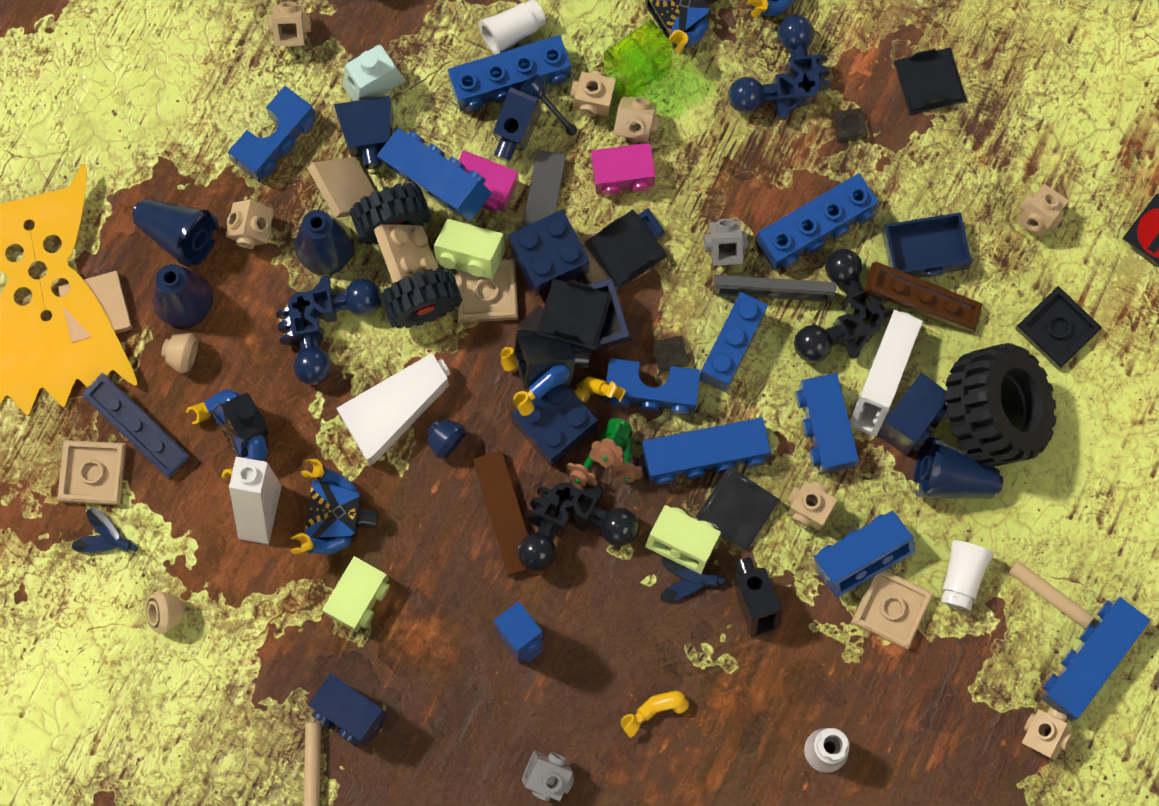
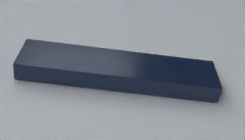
(136, 425)

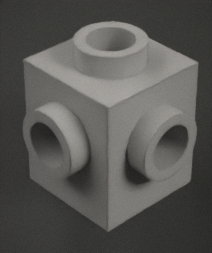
(725, 242)
(548, 776)

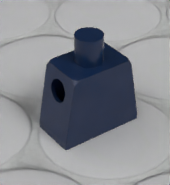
(519, 112)
(366, 127)

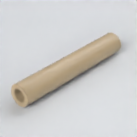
(1051, 594)
(312, 764)

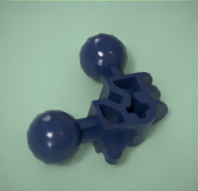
(795, 35)
(312, 363)

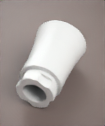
(511, 26)
(965, 574)
(817, 755)

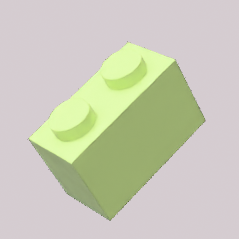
(469, 249)
(683, 538)
(356, 595)

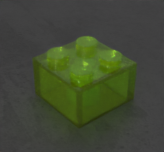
(639, 60)

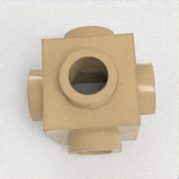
(289, 24)
(593, 93)
(636, 119)
(1042, 211)
(249, 223)
(810, 515)
(1036, 732)

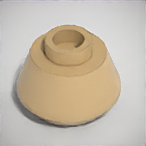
(180, 351)
(164, 612)

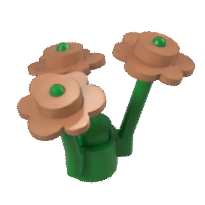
(609, 452)

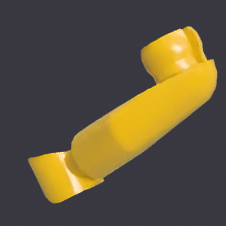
(591, 385)
(657, 703)

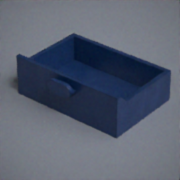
(927, 245)

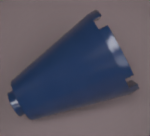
(177, 229)
(323, 243)
(181, 296)
(951, 473)

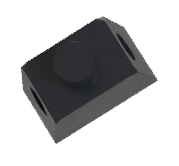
(757, 598)

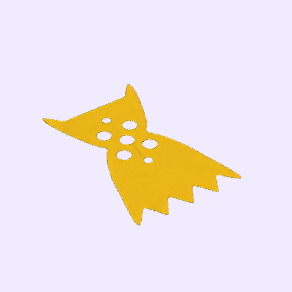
(40, 351)

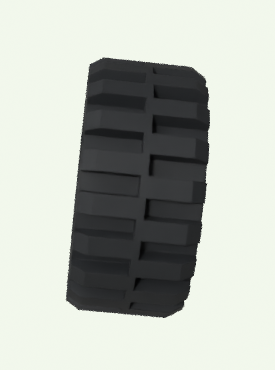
(1000, 405)

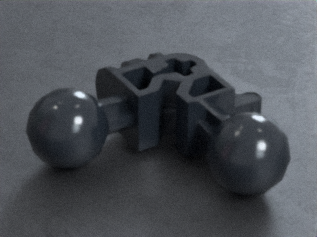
(815, 342)
(538, 550)

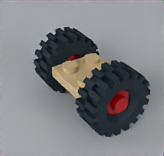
(396, 223)

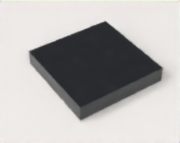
(1058, 328)

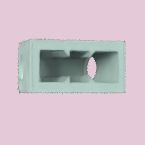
(371, 75)

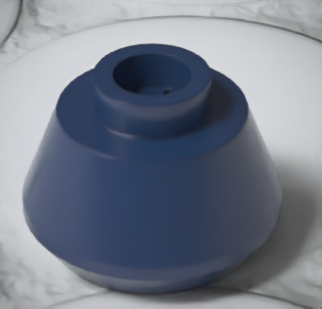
(445, 437)

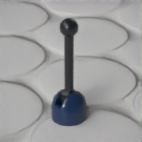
(537, 87)

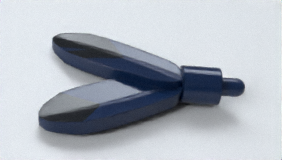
(108, 538)
(692, 581)

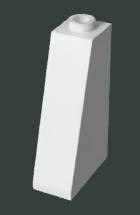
(885, 373)
(392, 406)
(254, 499)

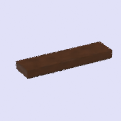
(923, 297)
(502, 508)

